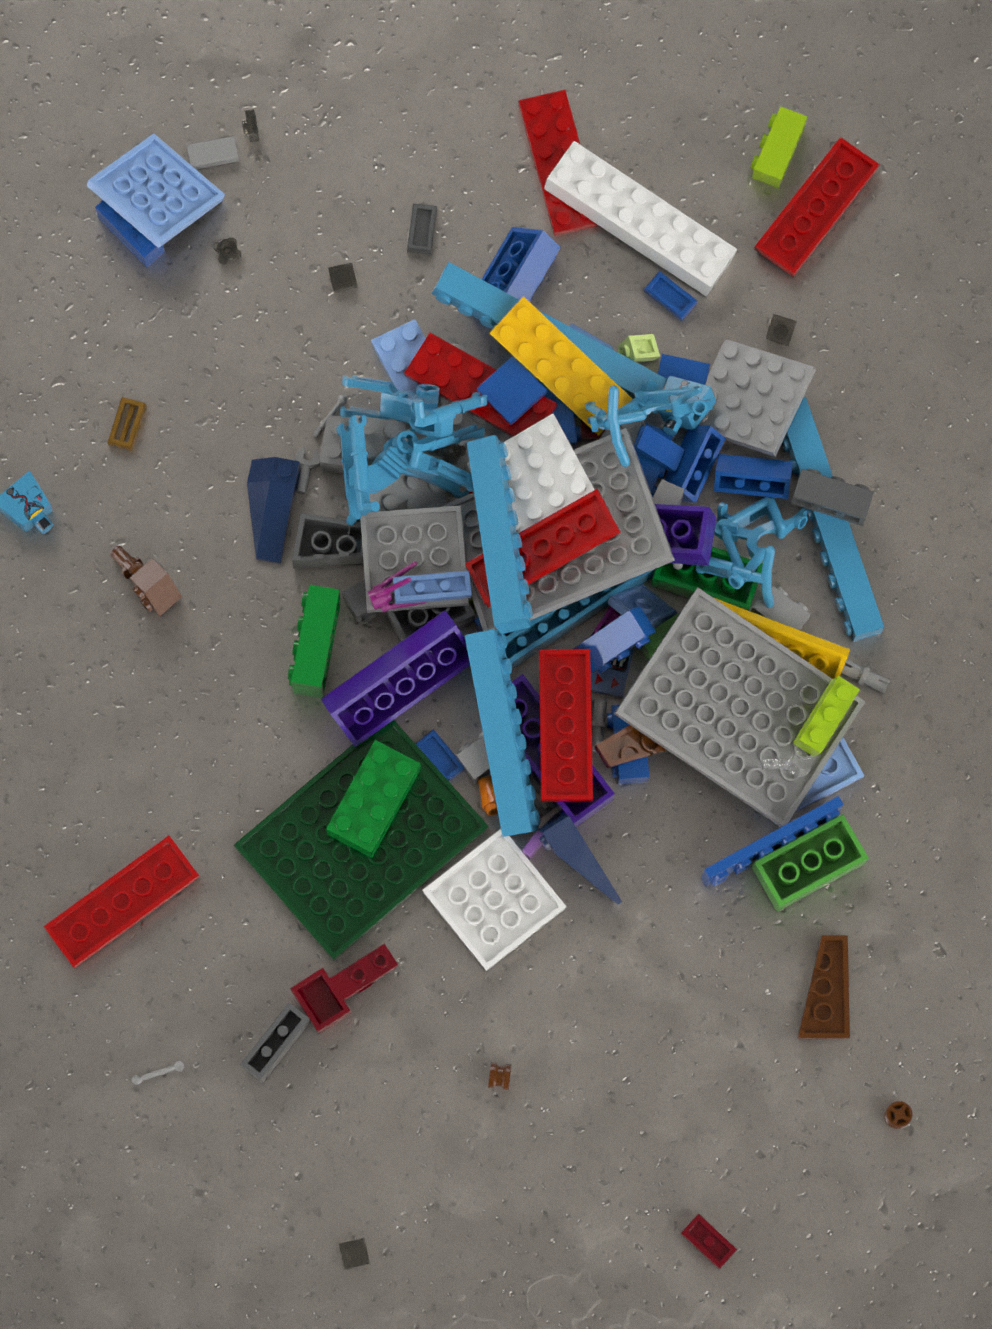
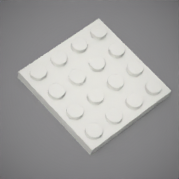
(543, 472)
(494, 899)

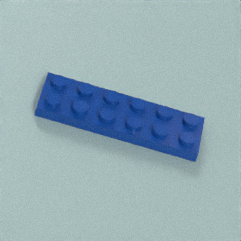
(742, 858)

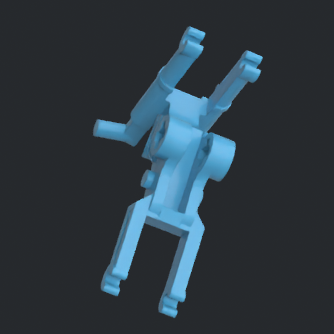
(420, 411)
(387, 468)

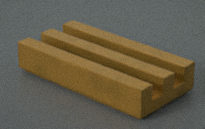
(121, 442)

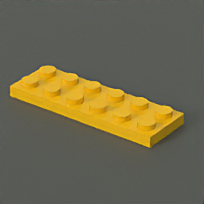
(555, 360)
(818, 652)

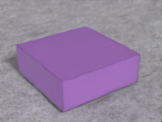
(532, 845)

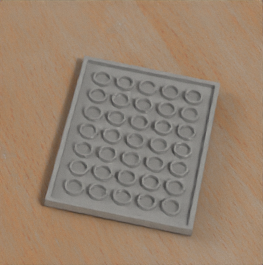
(629, 554)
(727, 700)

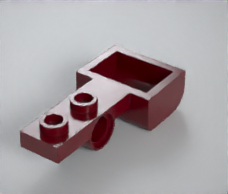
(325, 997)

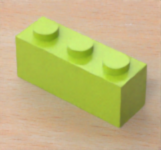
(778, 146)
(826, 716)

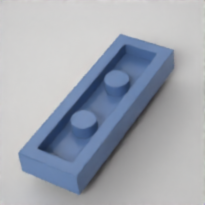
(433, 587)

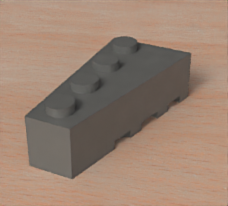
(326, 542)

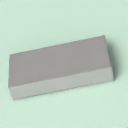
(213, 152)

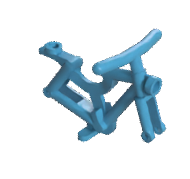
(639, 408)
(732, 528)

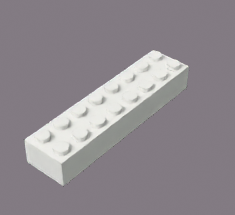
(640, 218)

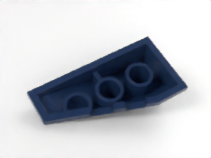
(271, 500)
(566, 842)

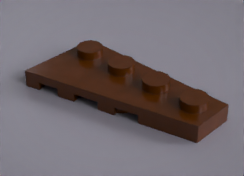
(626, 747)
(828, 994)

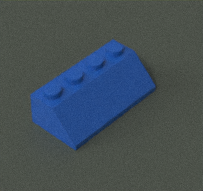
(522, 262)

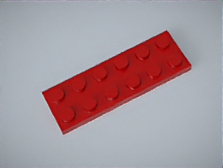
(550, 134)
(816, 206)
(460, 376)
(556, 540)
(565, 725)
(121, 901)

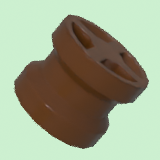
(499, 1076)
(901, 1111)

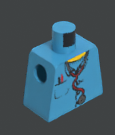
(690, 420)
(26, 504)

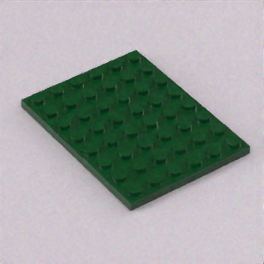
(333, 886)

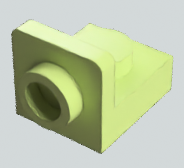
(639, 348)

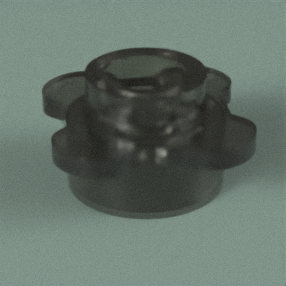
(224, 244)
(451, 458)

